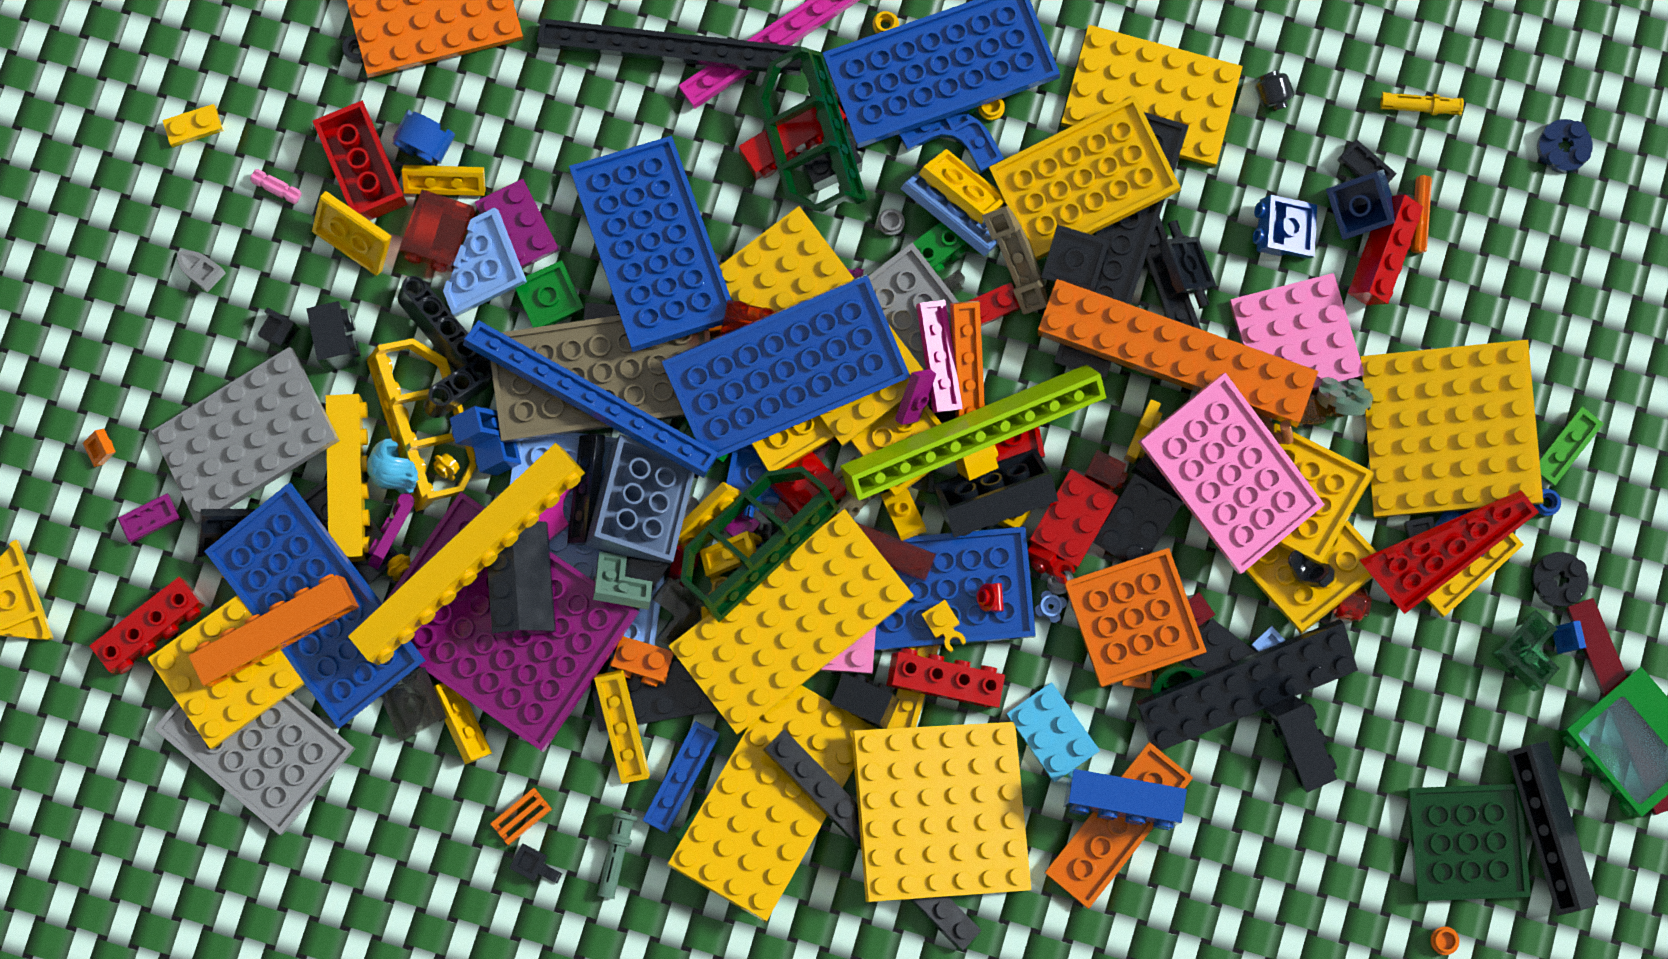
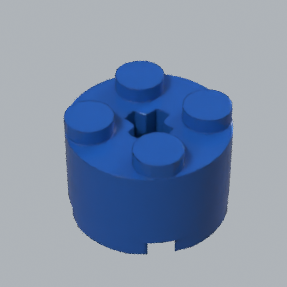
(422, 136)

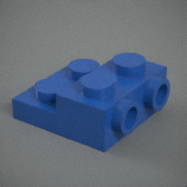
(1285, 227)

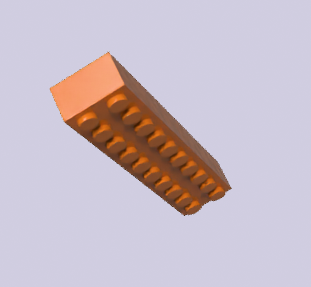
(1174, 350)

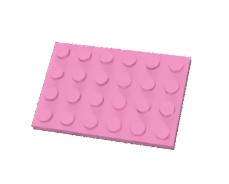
(1231, 473)

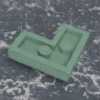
(616, 588)

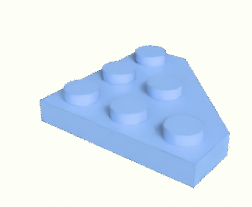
(484, 265)

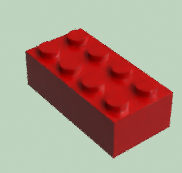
(360, 161)

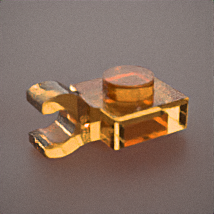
(1316, 413)

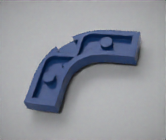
(963, 129)

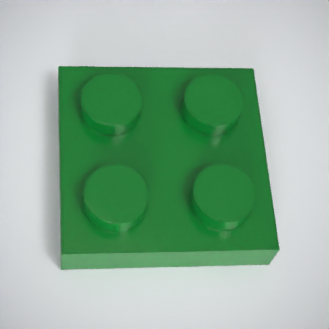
(549, 296)

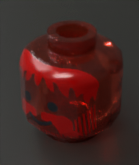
(1354, 606)

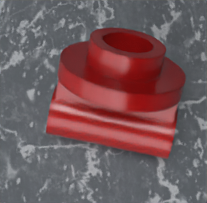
(990, 597)

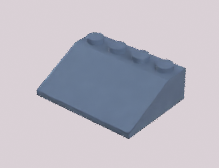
(640, 503)

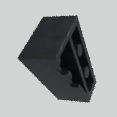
(1302, 743)

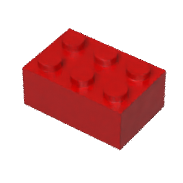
(1074, 519)

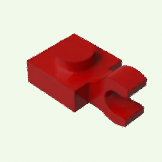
(1047, 562)

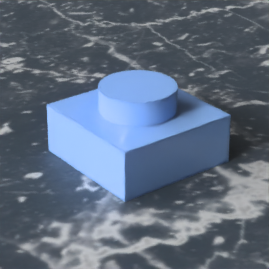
(1267, 639)

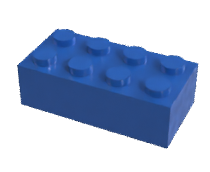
(1125, 798)

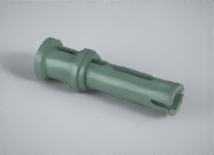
(618, 841)

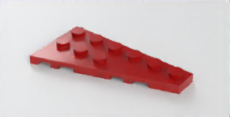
(1432, 558)

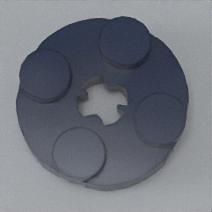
(1572, 132)

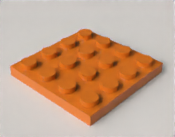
(1134, 617)

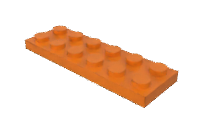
(1105, 845)

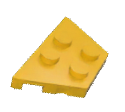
(19, 601)

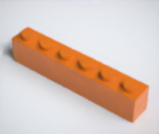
(273, 631)

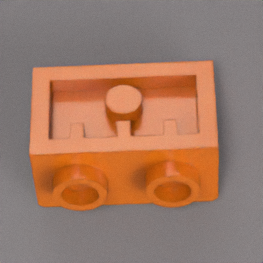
(642, 660)

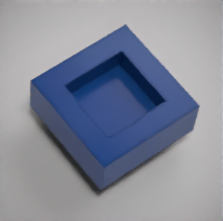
(1569, 637)

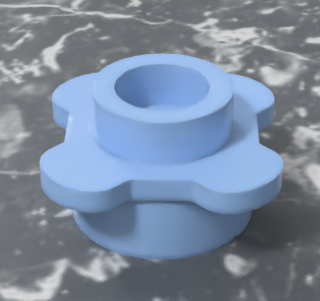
(1058, 603)

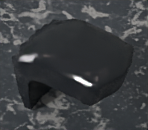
(1308, 572)

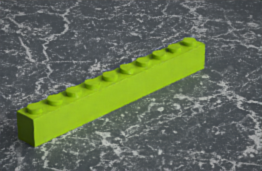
(972, 432)

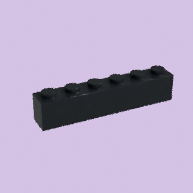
(1552, 828)

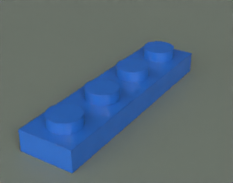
(681, 777)

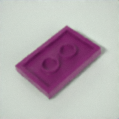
(522, 221)

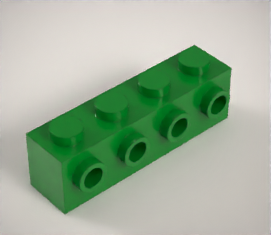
(940, 246)

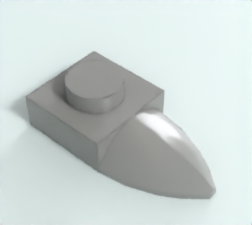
(200, 269)

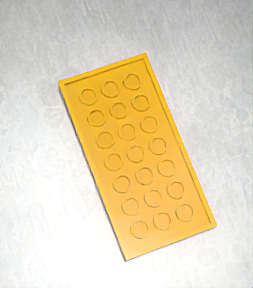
(788, 267)
(792, 622)
(755, 816)

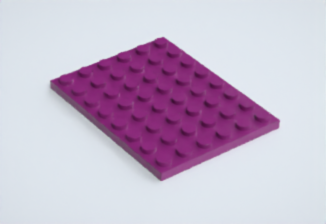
(525, 679)

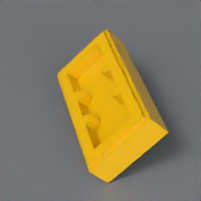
(903, 514)

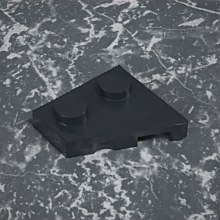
(215, 524)

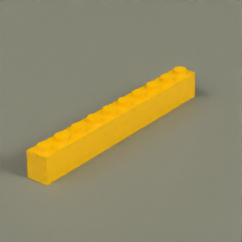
(466, 555)

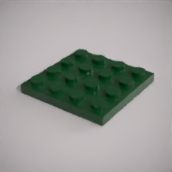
(1468, 842)

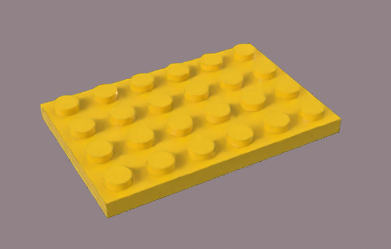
(1165, 82)
(1086, 175)

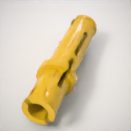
(1416, 103)

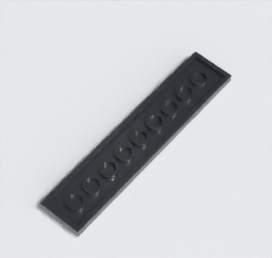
(1128, 246)

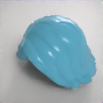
(389, 470)

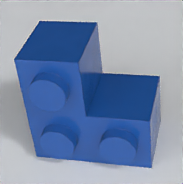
(480, 429)

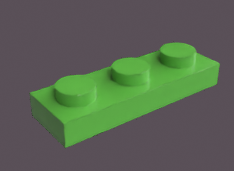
(1568, 445)

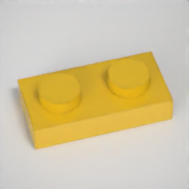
(193, 125)

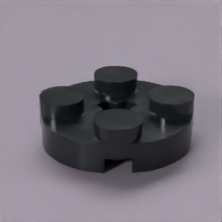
(1571, 568)

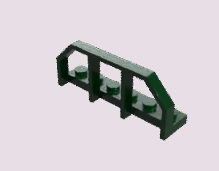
(832, 124)
(769, 555)

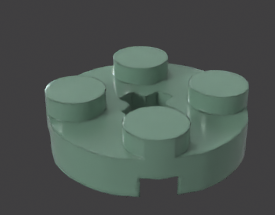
(1347, 397)

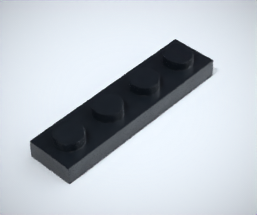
(586, 492)

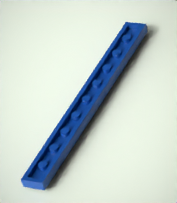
(590, 398)

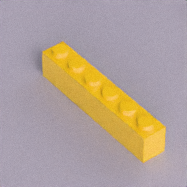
(346, 476)

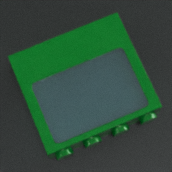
(1626, 743)

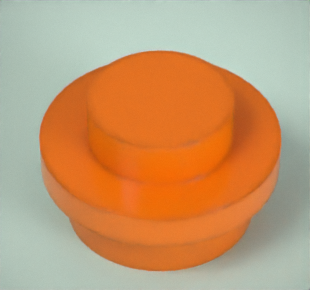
(1444, 940)

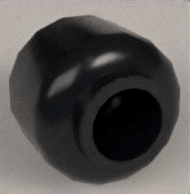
(1274, 90)

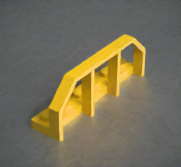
(398, 417)

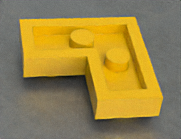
(1147, 423)

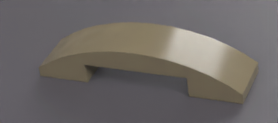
(1019, 258)

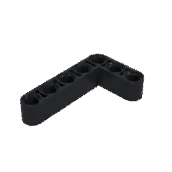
(447, 345)

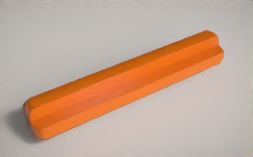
(1423, 197)

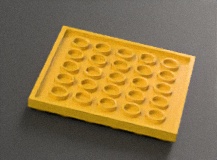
(1451, 428)
(940, 811)

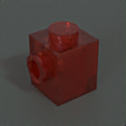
(1106, 471)

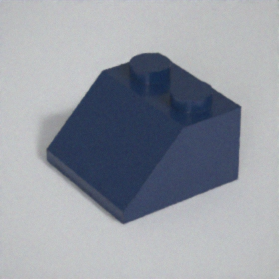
(1362, 204)

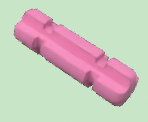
(275, 186)

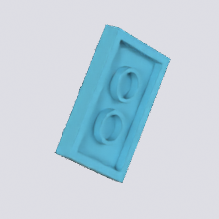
(1052, 732)

